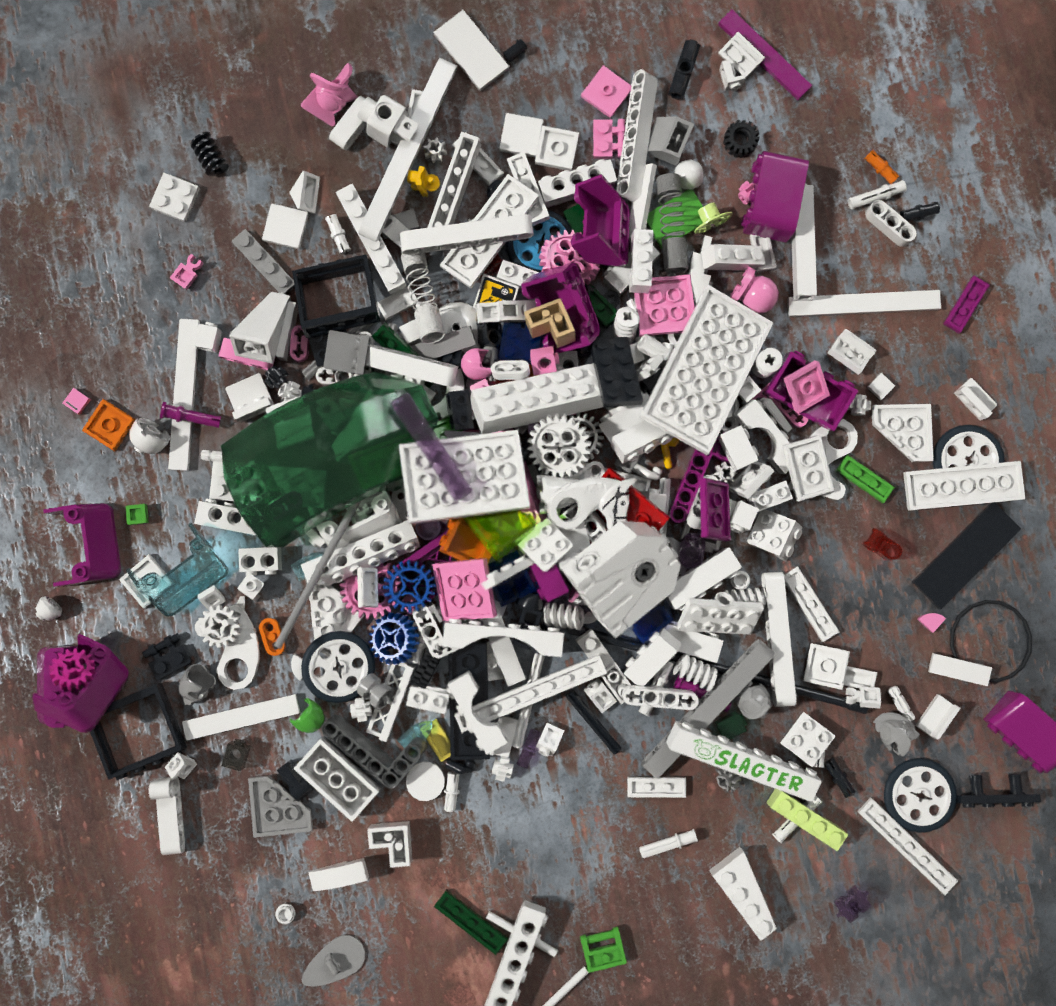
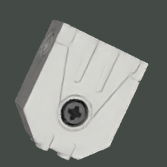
(624, 574)

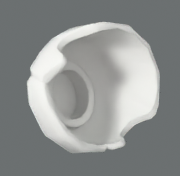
(691, 174)

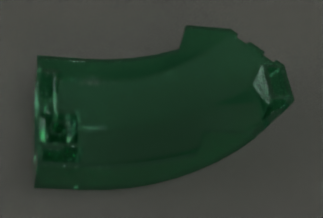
(319, 455)

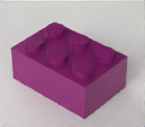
(550, 582)

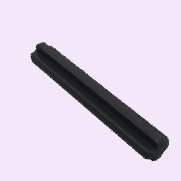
(593, 722)

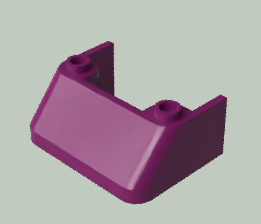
(98, 540)
(86, 709)

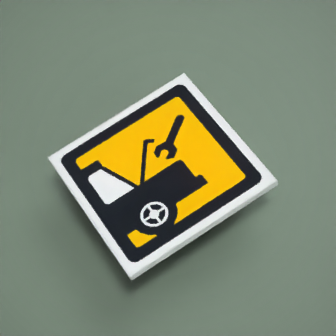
(495, 290)

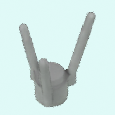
(489, 359)

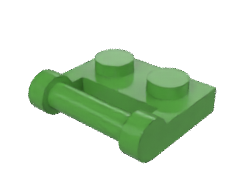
(603, 956)

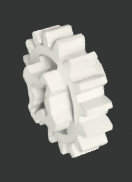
(222, 633)

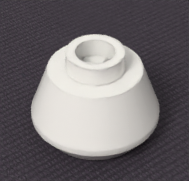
(48, 609)

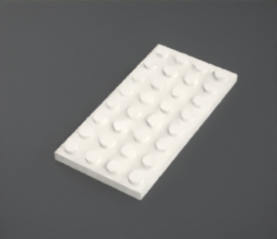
(706, 370)

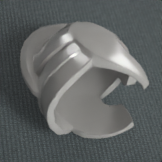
(195, 684)
(753, 701)
(896, 730)

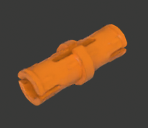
(881, 167)

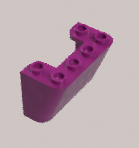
(827, 411)

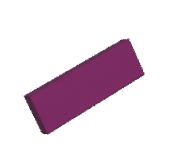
(966, 304)

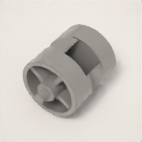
(377, 692)

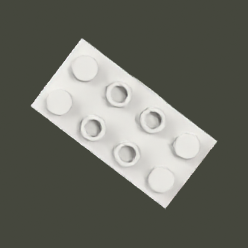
(720, 615)

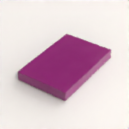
(714, 510)

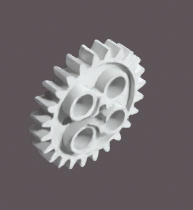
(561, 462)

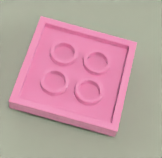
(665, 306)
(461, 589)

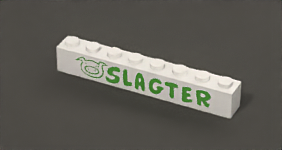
(743, 761)

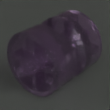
(852, 904)

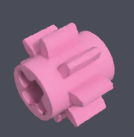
(745, 190)

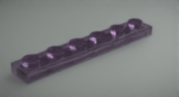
(431, 447)

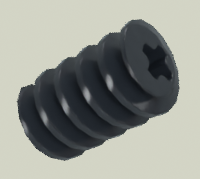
(208, 154)

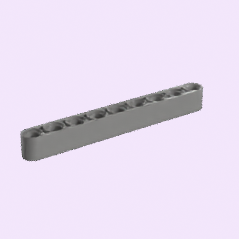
(713, 702)

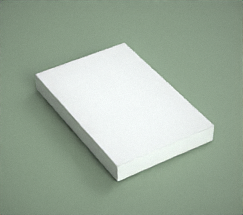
(808, 468)

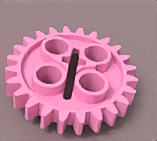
(554, 246)
(351, 591)

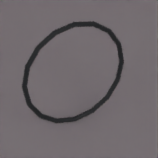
(1017, 613)

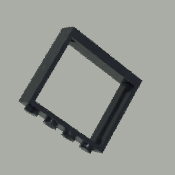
(341, 320)
(103, 746)

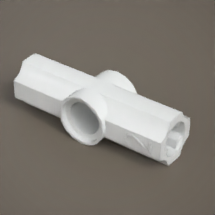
(653, 347)

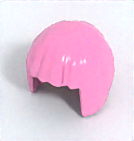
(472, 364)

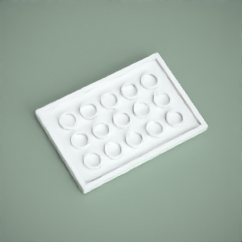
(489, 465)

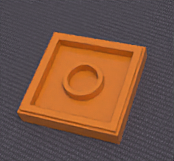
(109, 425)

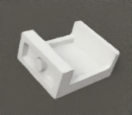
(430, 699)

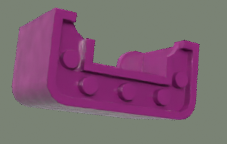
(775, 196)
(568, 285)

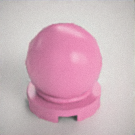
(756, 292)

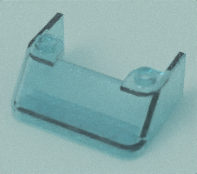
(184, 581)

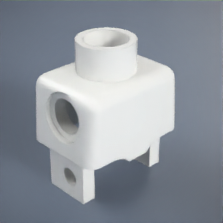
(387, 129)

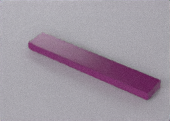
(773, 61)

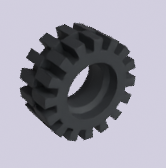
(744, 128)
(425, 670)

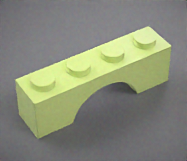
(807, 819)

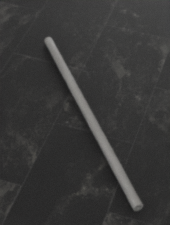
(316, 575)

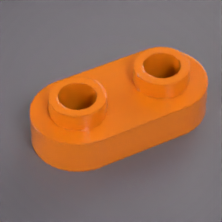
(270, 637)

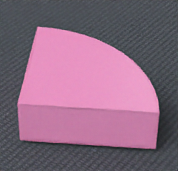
(931, 621)

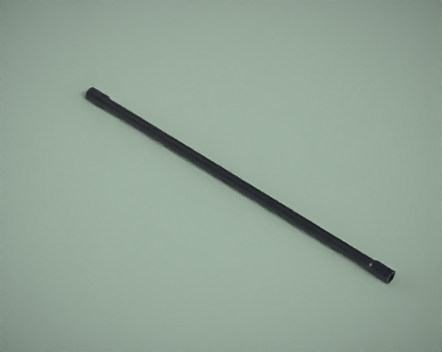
(721, 669)

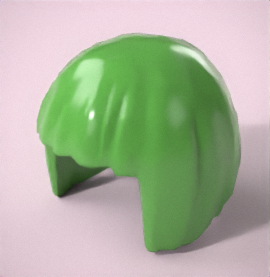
(310, 719)

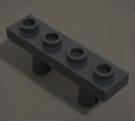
(1015, 796)

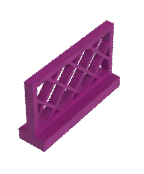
(421, 556)

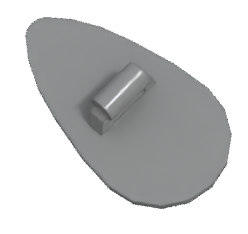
(335, 961)

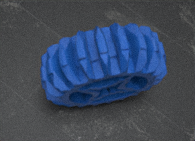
(419, 599)
(404, 638)

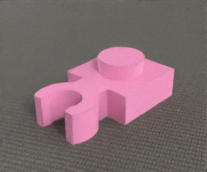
(186, 274)

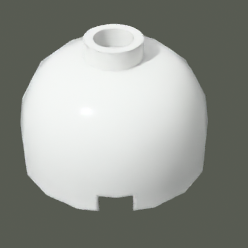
(147, 437)

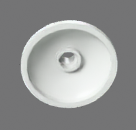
(459, 314)

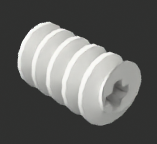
(626, 323)
(767, 363)
(749, 596)
(562, 617)
(696, 670)

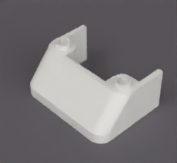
(384, 517)

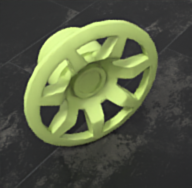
(710, 215)

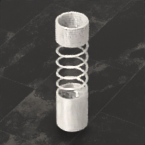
(426, 315)

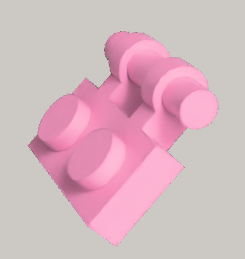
(602, 138)

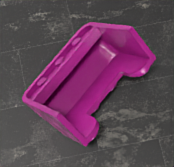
(604, 223)

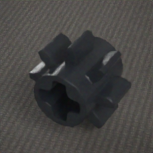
(276, 377)

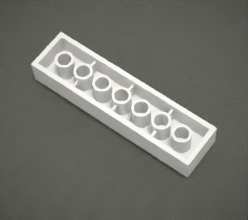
(535, 398)

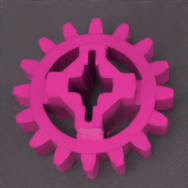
(72, 669)

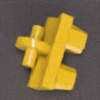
(422, 181)

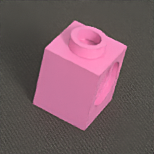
(540, 367)

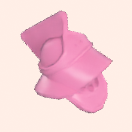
(329, 96)

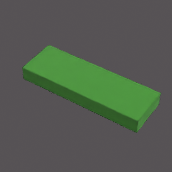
(865, 479)

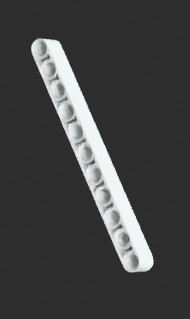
(407, 151)

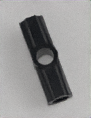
(686, 60)

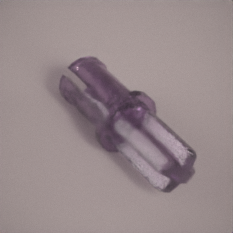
(529, 748)

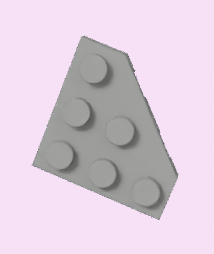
(275, 809)

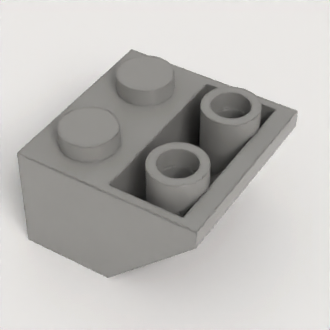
(669, 138)

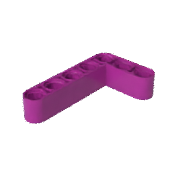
(691, 490)

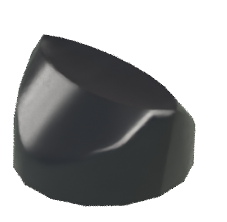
(531, 601)

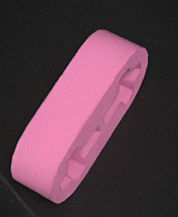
(294, 345)

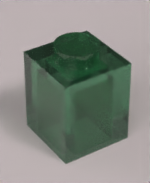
(731, 725)

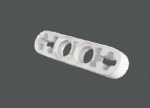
(659, 700)

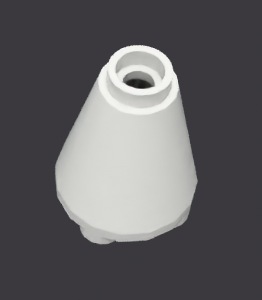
(547, 487)

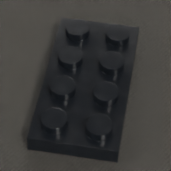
(615, 372)

